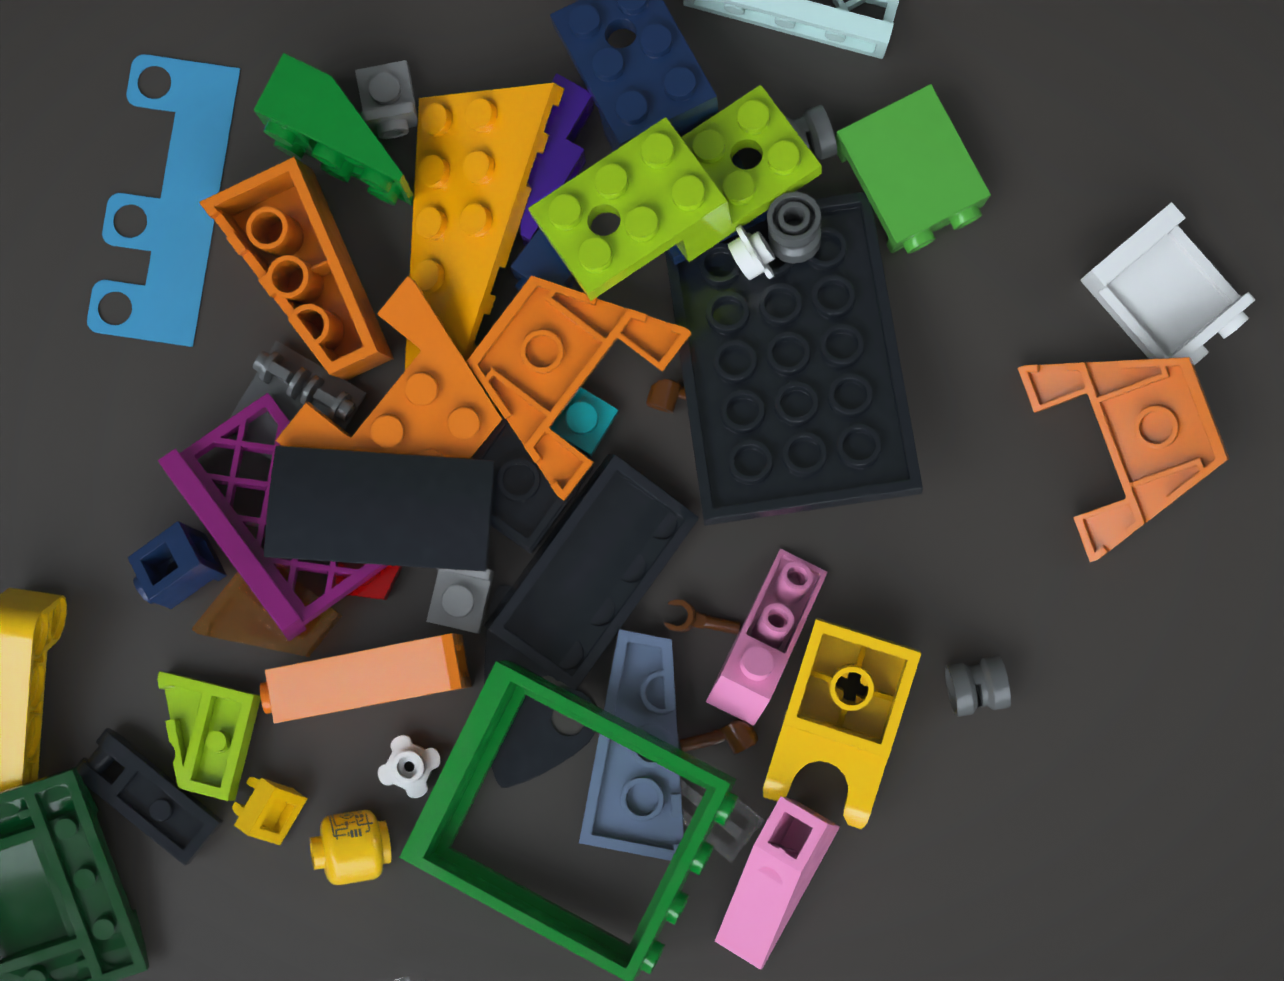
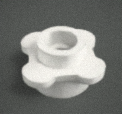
(752, 253)
(424, 762)

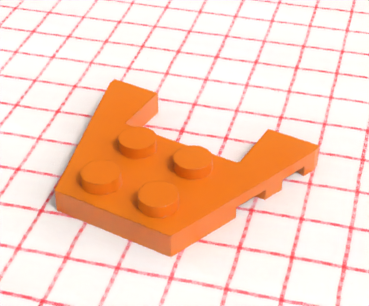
(546, 352)
(427, 412)
(1153, 428)

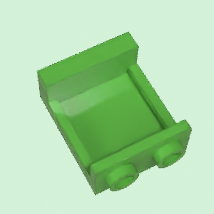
(913, 169)

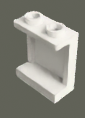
(1166, 291)

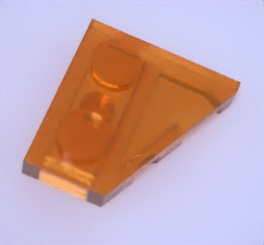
(242, 619)

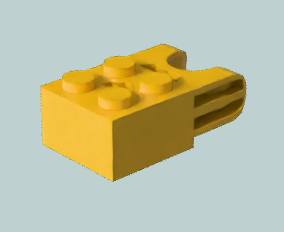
(838, 730)

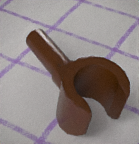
(664, 395)
(702, 620)
(737, 733)

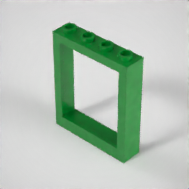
(463, 776)

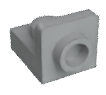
(387, 99)
(460, 599)

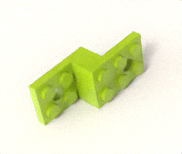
(674, 191)

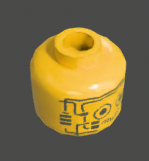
(351, 847)

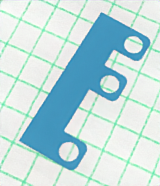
(177, 224)

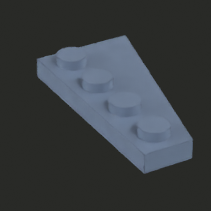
(631, 799)

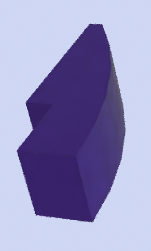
(561, 157)

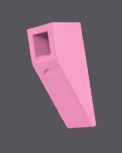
(767, 638)
(775, 879)

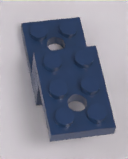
(642, 81)

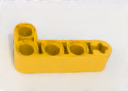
(28, 629)

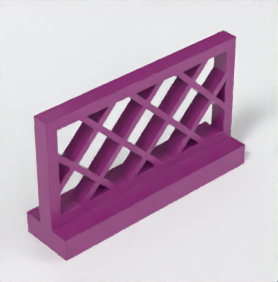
(234, 537)

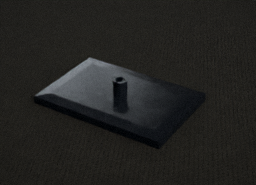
(795, 375)

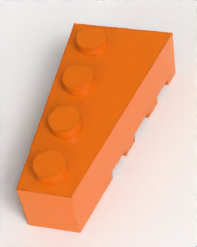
(302, 262)

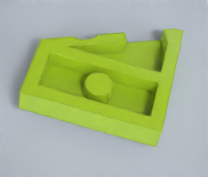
(209, 733)

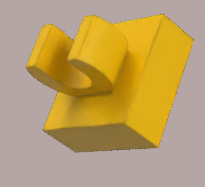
(269, 810)

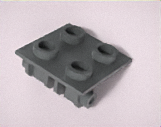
(292, 383)

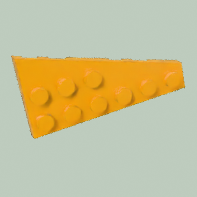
(472, 197)

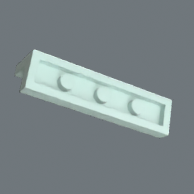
(813, 20)

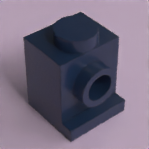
(175, 565)

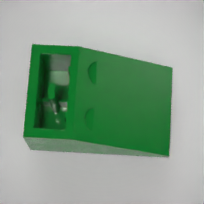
(315, 118)

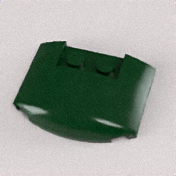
(61, 890)

